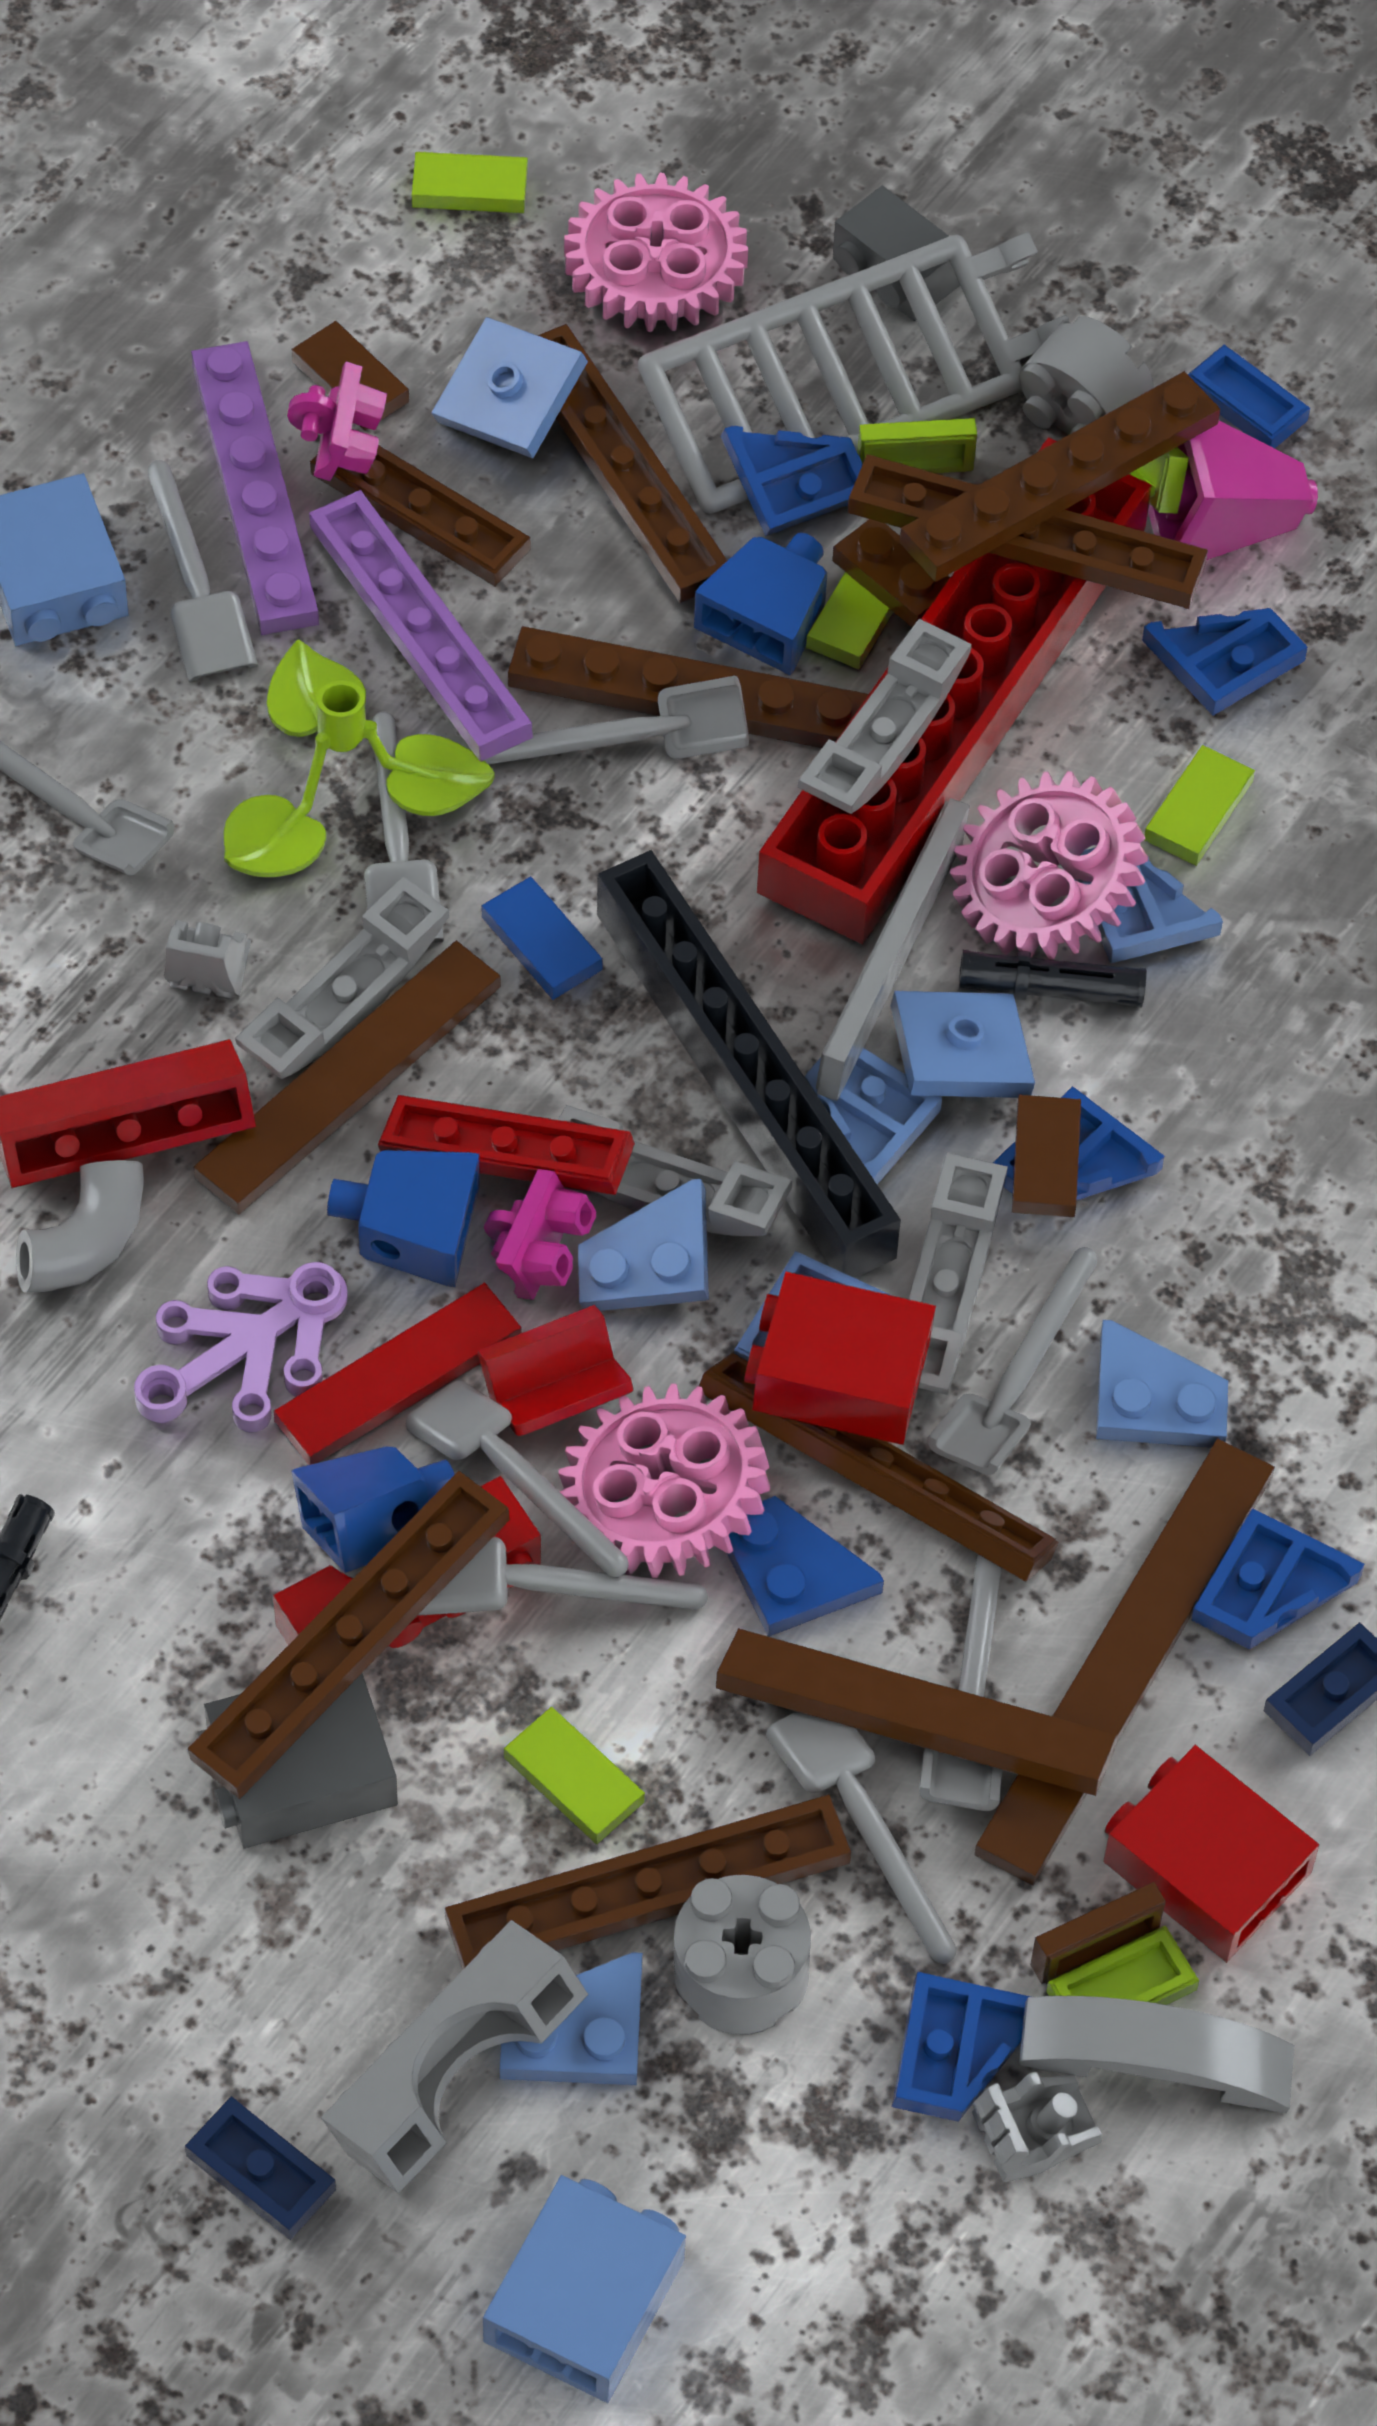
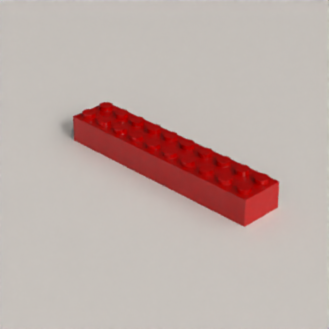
(1019, 620)

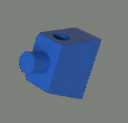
(765, 599)
(413, 1211)
(363, 1501)

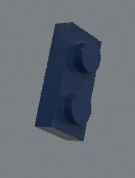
(1328, 1691)
(260, 2168)

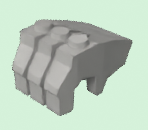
(206, 959)
(1035, 2124)

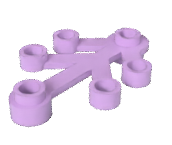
(245, 1337)

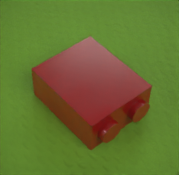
(840, 1357)
(1210, 1850)

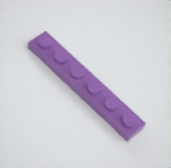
(255, 488)
(421, 626)

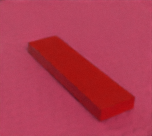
(512, 1142)
(395, 1375)

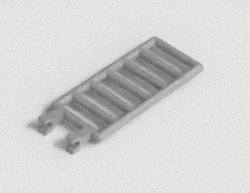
(805, 309)

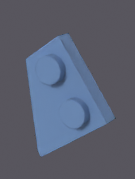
(1158, 920)
(1156, 1394)

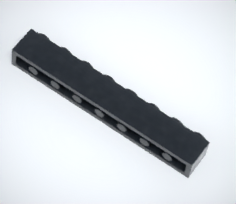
(747, 1066)

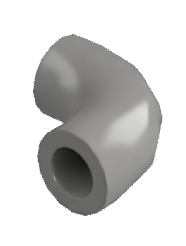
(90, 1236)

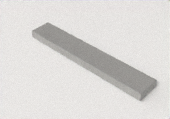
(891, 950)

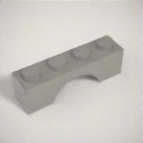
(504, 1995)

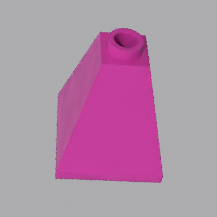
(1236, 493)

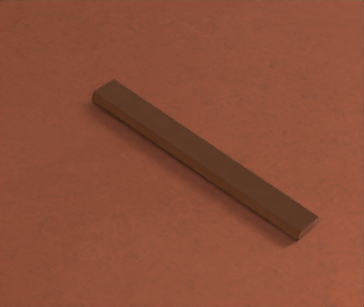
(1132, 1648)

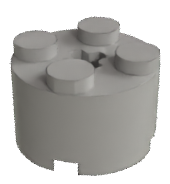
(1080, 376)
(742, 1917)

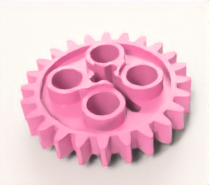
(655, 252)
(1074, 820)
(668, 1477)

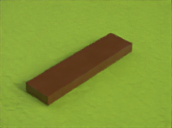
(436, 515)

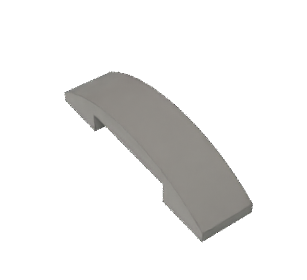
(890, 721)
(349, 985)
(736, 1201)
(955, 1258)
(1160, 2044)

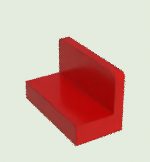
(554, 1371)

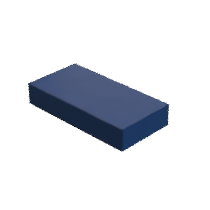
(1250, 397)
(541, 937)

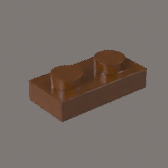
(887, 570)

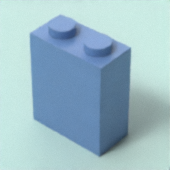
(57, 562)
(585, 2287)

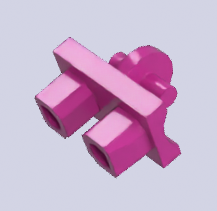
(333, 419)
(531, 1234)

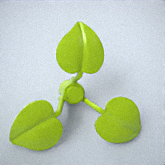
(317, 694)

